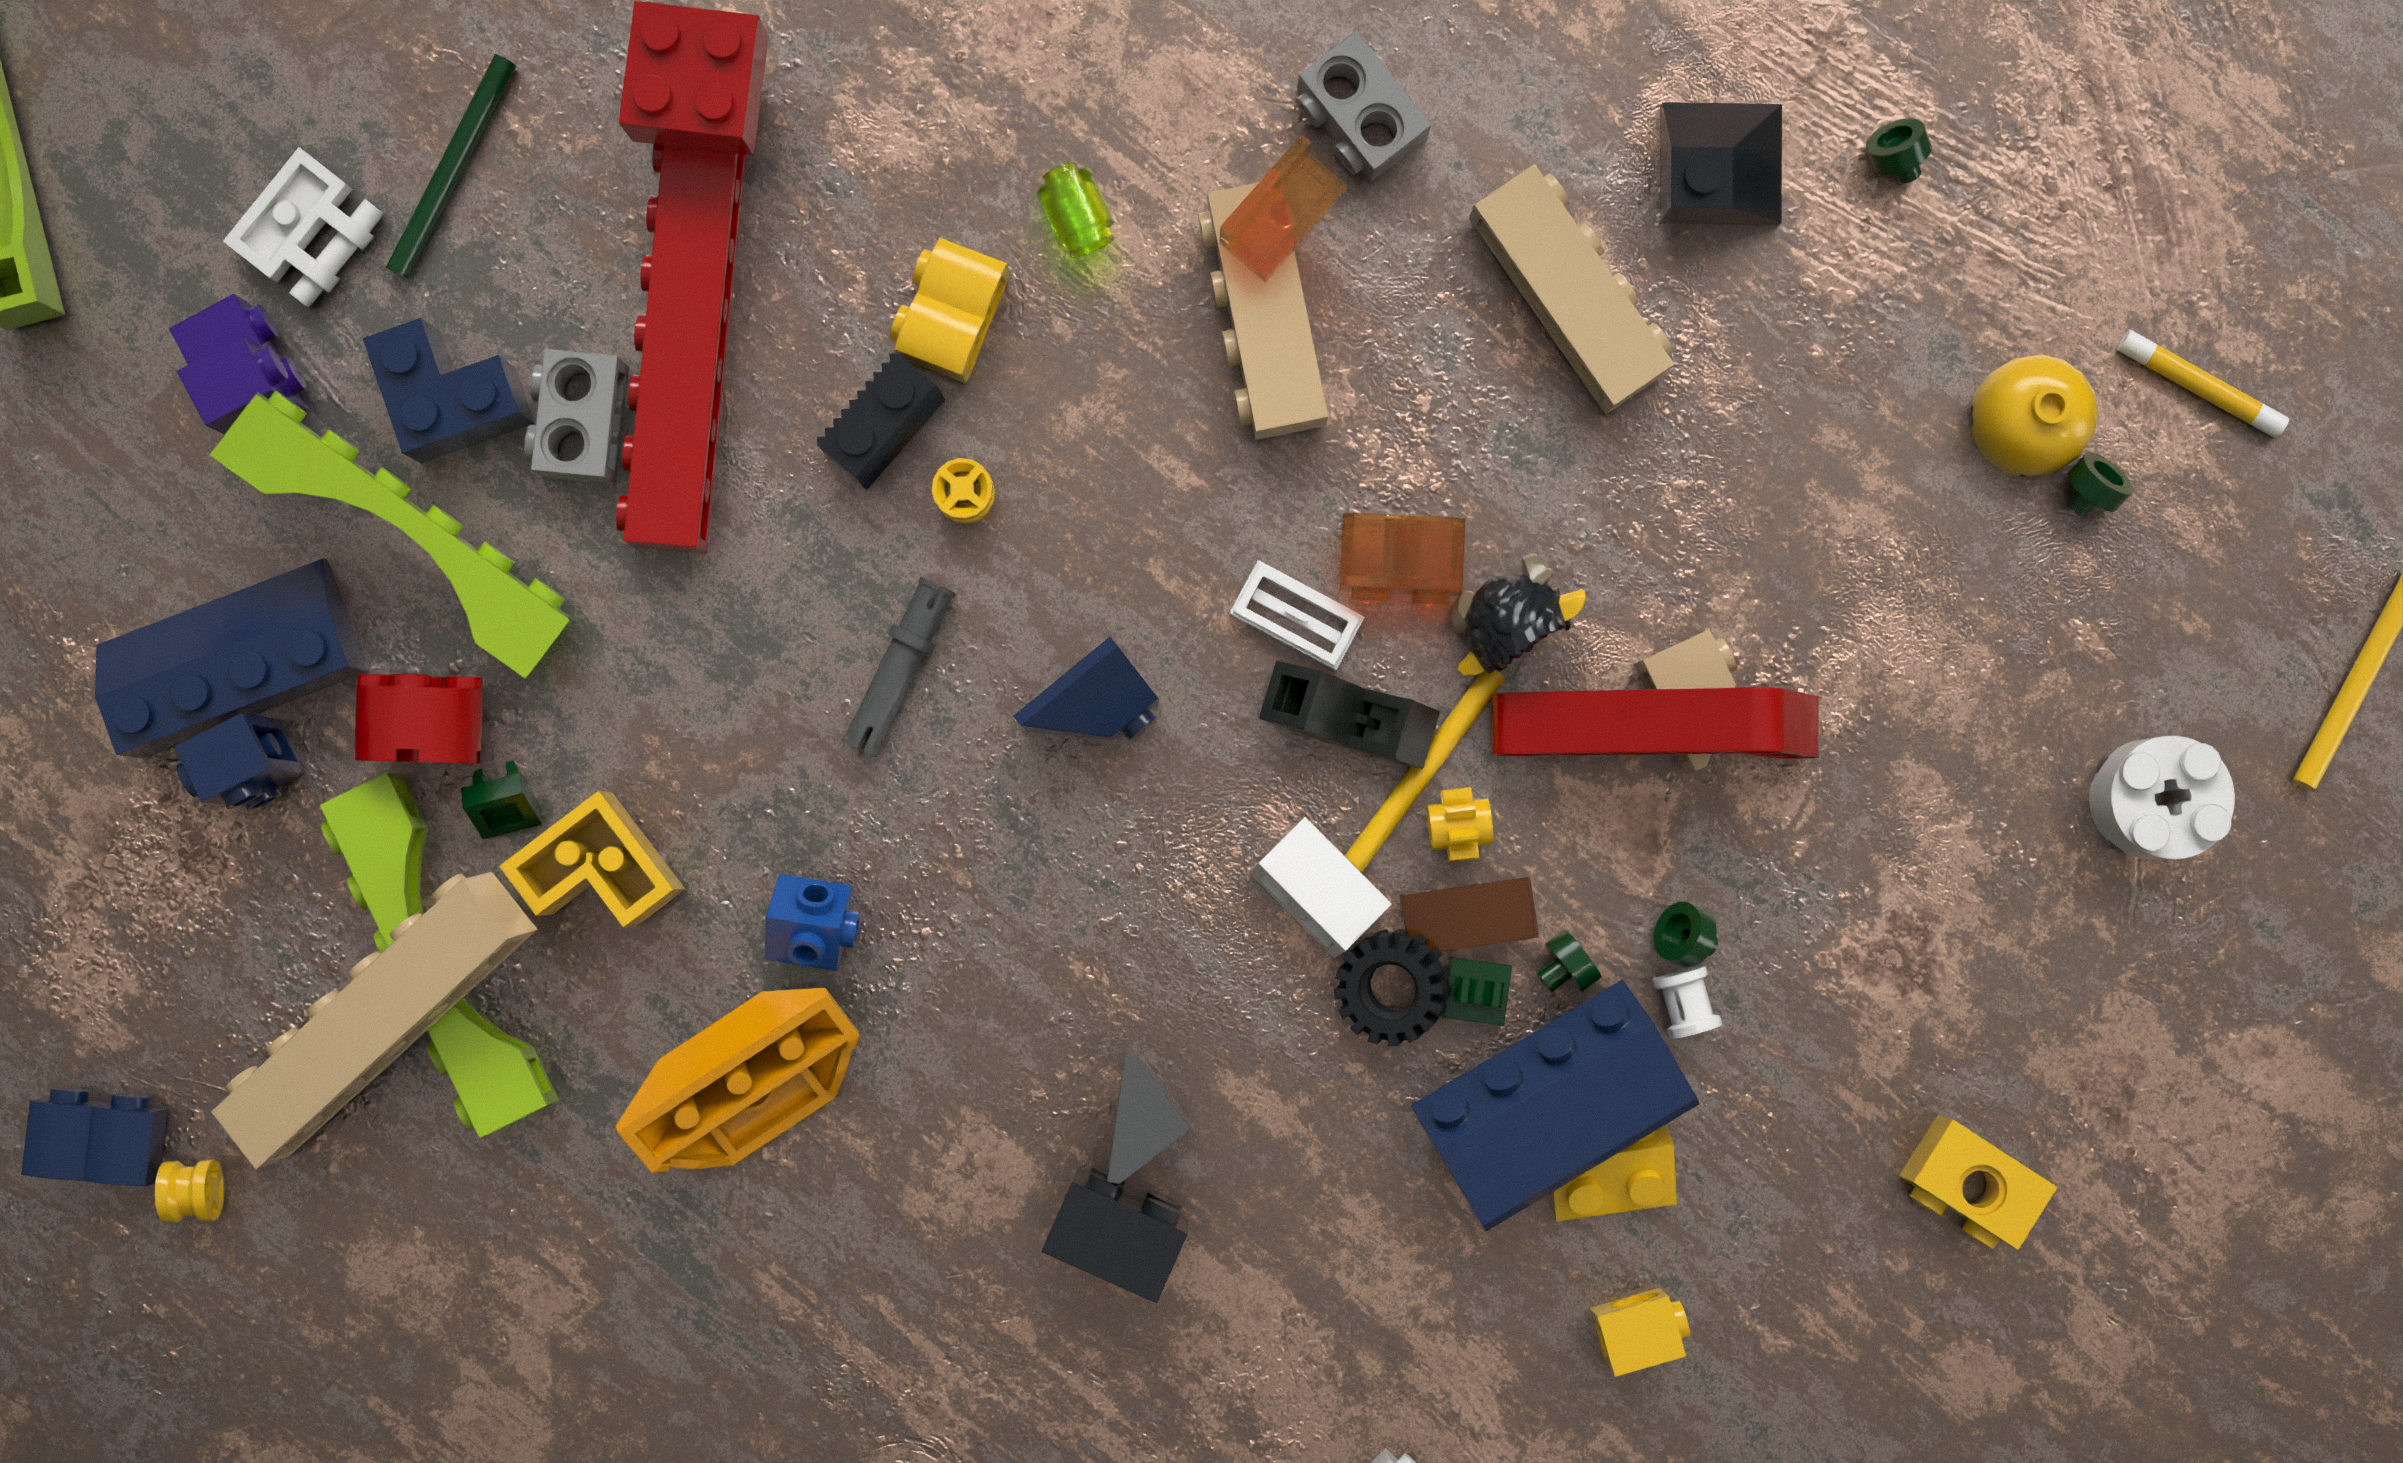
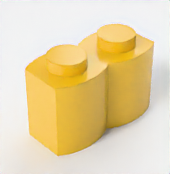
(951, 309)

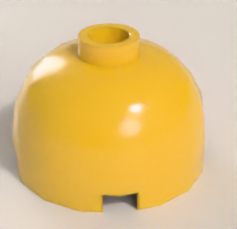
(2034, 415)

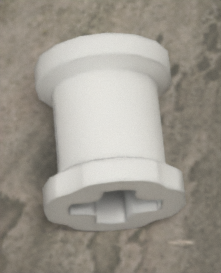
(1687, 1002)

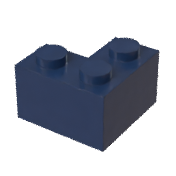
(437, 407)

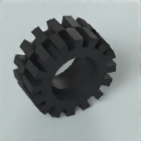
(1367, 1012)

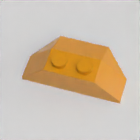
(740, 1081)

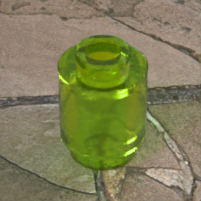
(1076, 209)

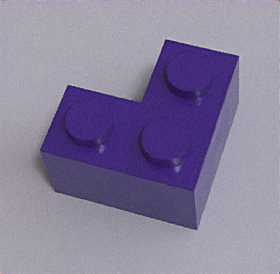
(231, 360)

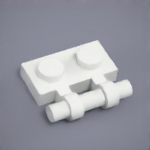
(291, 215)

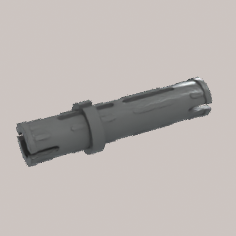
(898, 666)

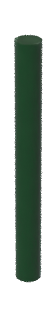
(451, 166)

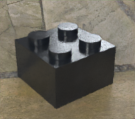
(1118, 1234)

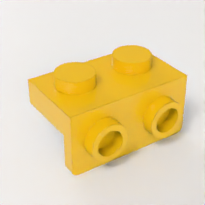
(1628, 1181)

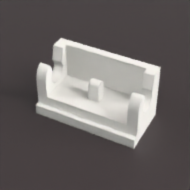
(1320, 888)

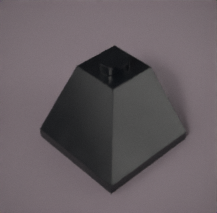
(1720, 163)

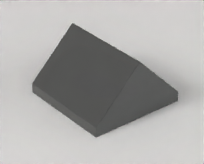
(1145, 1119)

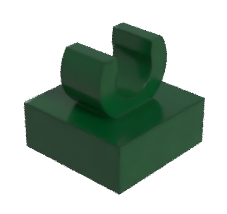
(500, 803)
(1478, 991)

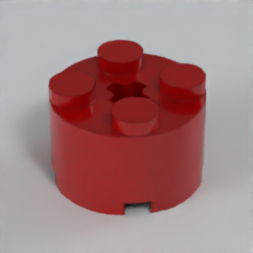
(418, 718)

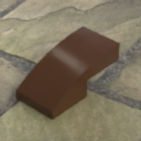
(1472, 914)

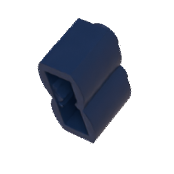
(94, 1139)

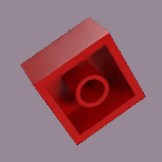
(694, 78)

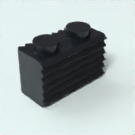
(881, 420)

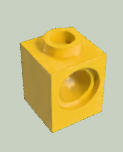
(1640, 1331)

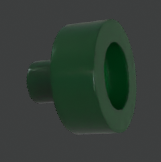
(1899, 149)
(2098, 485)
(1685, 934)
(1568, 963)

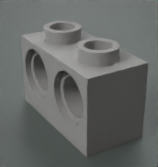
(1376, 101)
(595, 416)

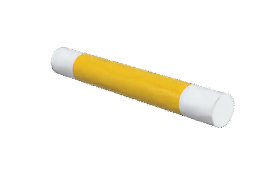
(2203, 384)

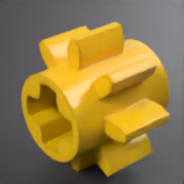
(1459, 824)

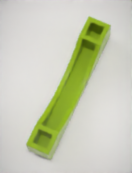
(26, 270)
(284, 456)
(383, 845)

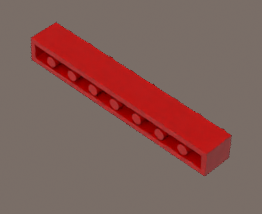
(681, 349)

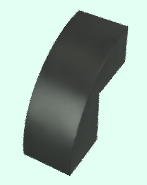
(1349, 714)

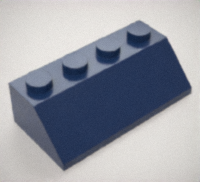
(225, 660)
(1555, 1105)

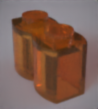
(1402, 556)

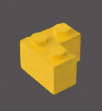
(597, 848)

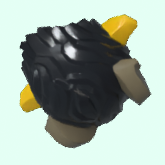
(1512, 615)

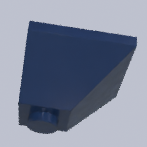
(1093, 699)

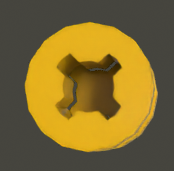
(956, 483)
(189, 1191)

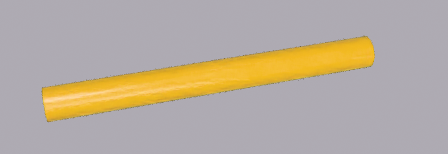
(2352, 692)
(1417, 779)

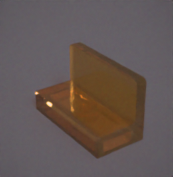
(1281, 210)

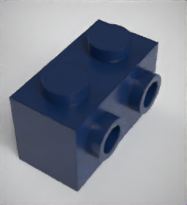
(239, 762)

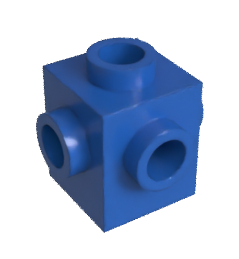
(810, 922)

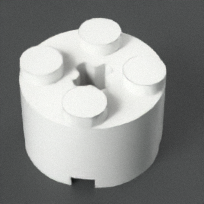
(2196, 790)

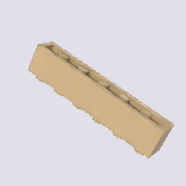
(373, 1018)

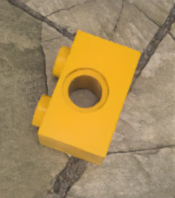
(2012, 1192)

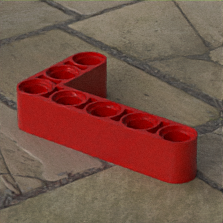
(1657, 722)

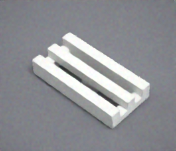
(1251, 592)

